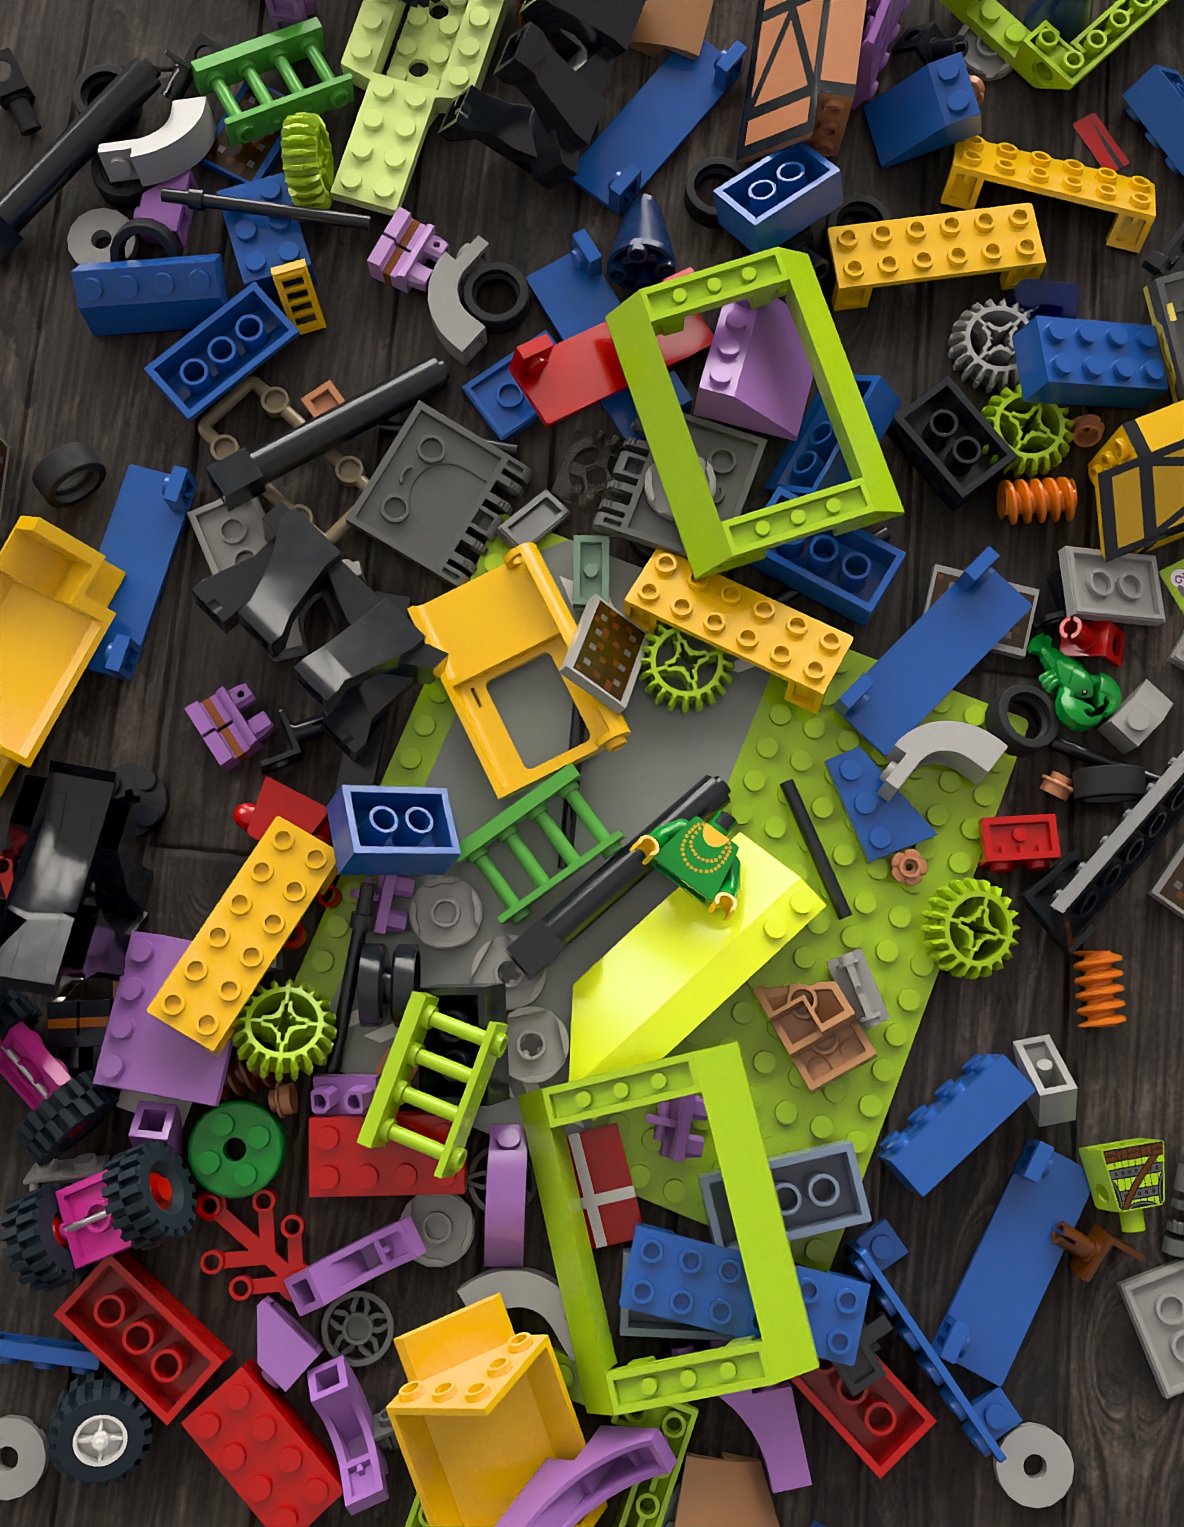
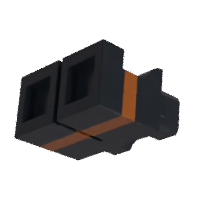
(78, 1026)

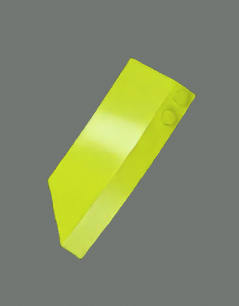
(682, 966)

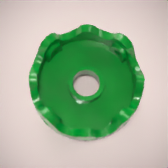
(264, 1141)

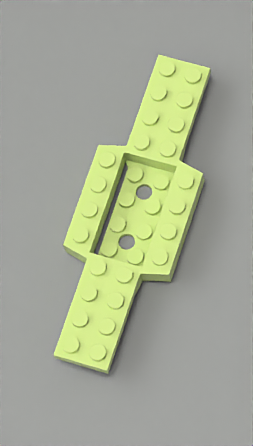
(403, 106)

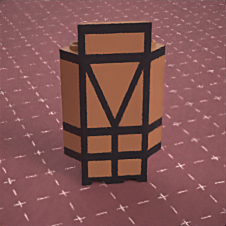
(800, 75)

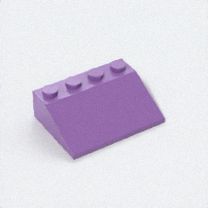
(878, 32)
(756, 371)
(145, 1052)

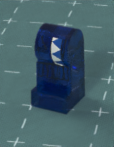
(1046, 298)

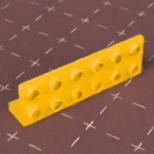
(1067, 180)
(934, 249)
(740, 624)
(244, 935)

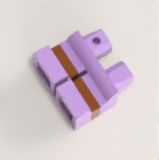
(404, 251)

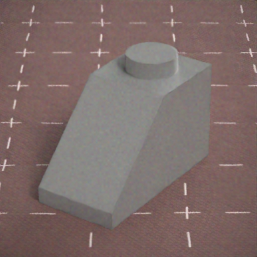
(1136, 717)
(1055, 1089)

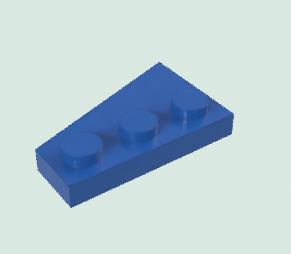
(878, 825)

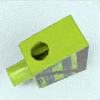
(1126, 1178)

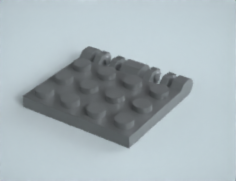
(731, 454)
(435, 491)

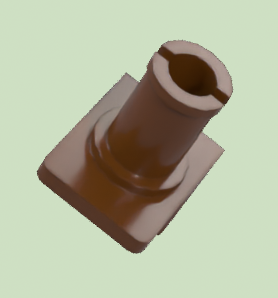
(1089, 1249)

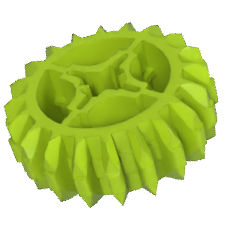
(307, 160)
(1051, 440)
(671, 670)
(984, 913)
(254, 1024)

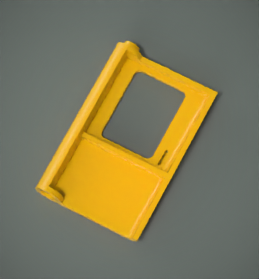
(493, 629)

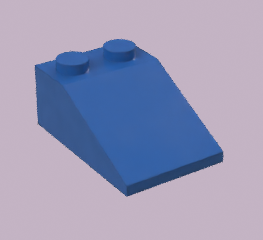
(924, 112)

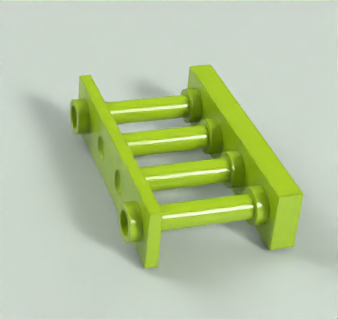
(396, 1089)

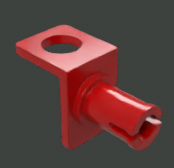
(1092, 639)

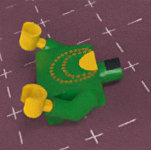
(697, 859)

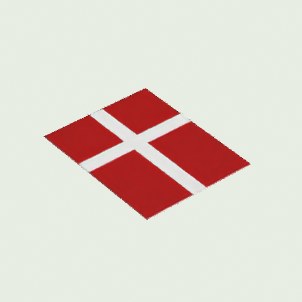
(604, 1185)

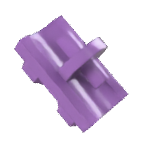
(387, 886)
(343, 1093)
(674, 1124)

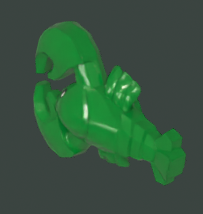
(1073, 683)

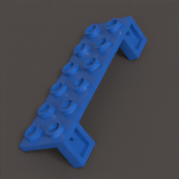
(656, 124)
(579, 298)
(142, 544)
(933, 655)
(1012, 1263)
(710, 1290)
(985, 1416)

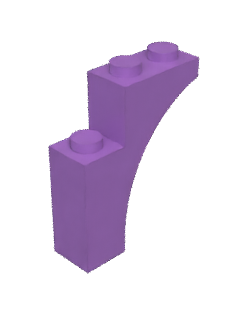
(774, 1423)
(570, 1489)

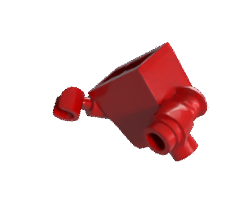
(279, 800)

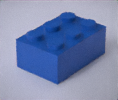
(778, 197)
(264, 240)
(392, 830)

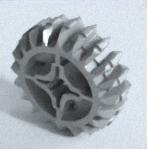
(988, 327)

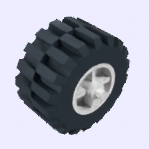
(99, 1430)

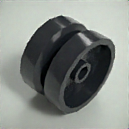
(386, 983)

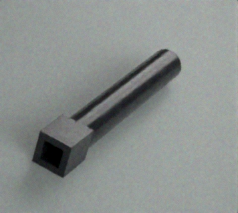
(74, 149)
(246, 473)
(608, 884)

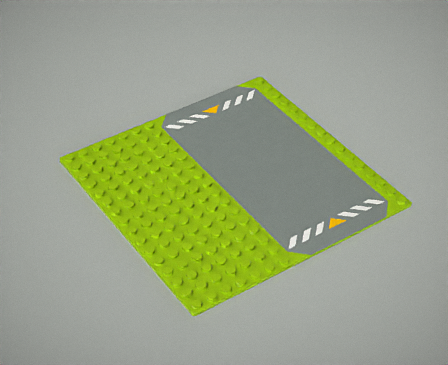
(754, 746)

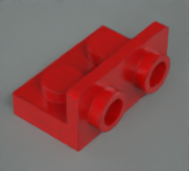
(1019, 842)

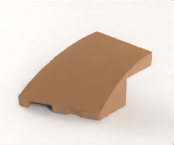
(672, 26)
(817, 1030)
(724, 1493)

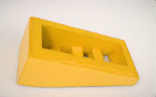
(292, 271)

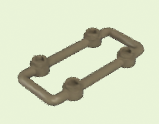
(278, 405)

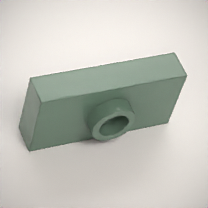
(590, 568)

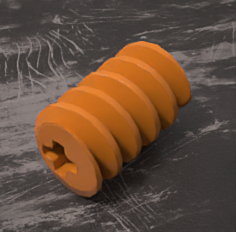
(1037, 498)
(1099, 988)

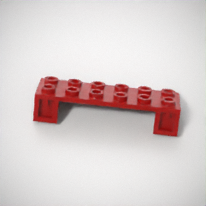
(586, 367)

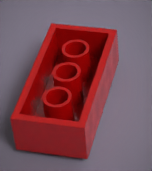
(349, 1169)
(143, 1335)
(876, 1422)
(266, 1450)

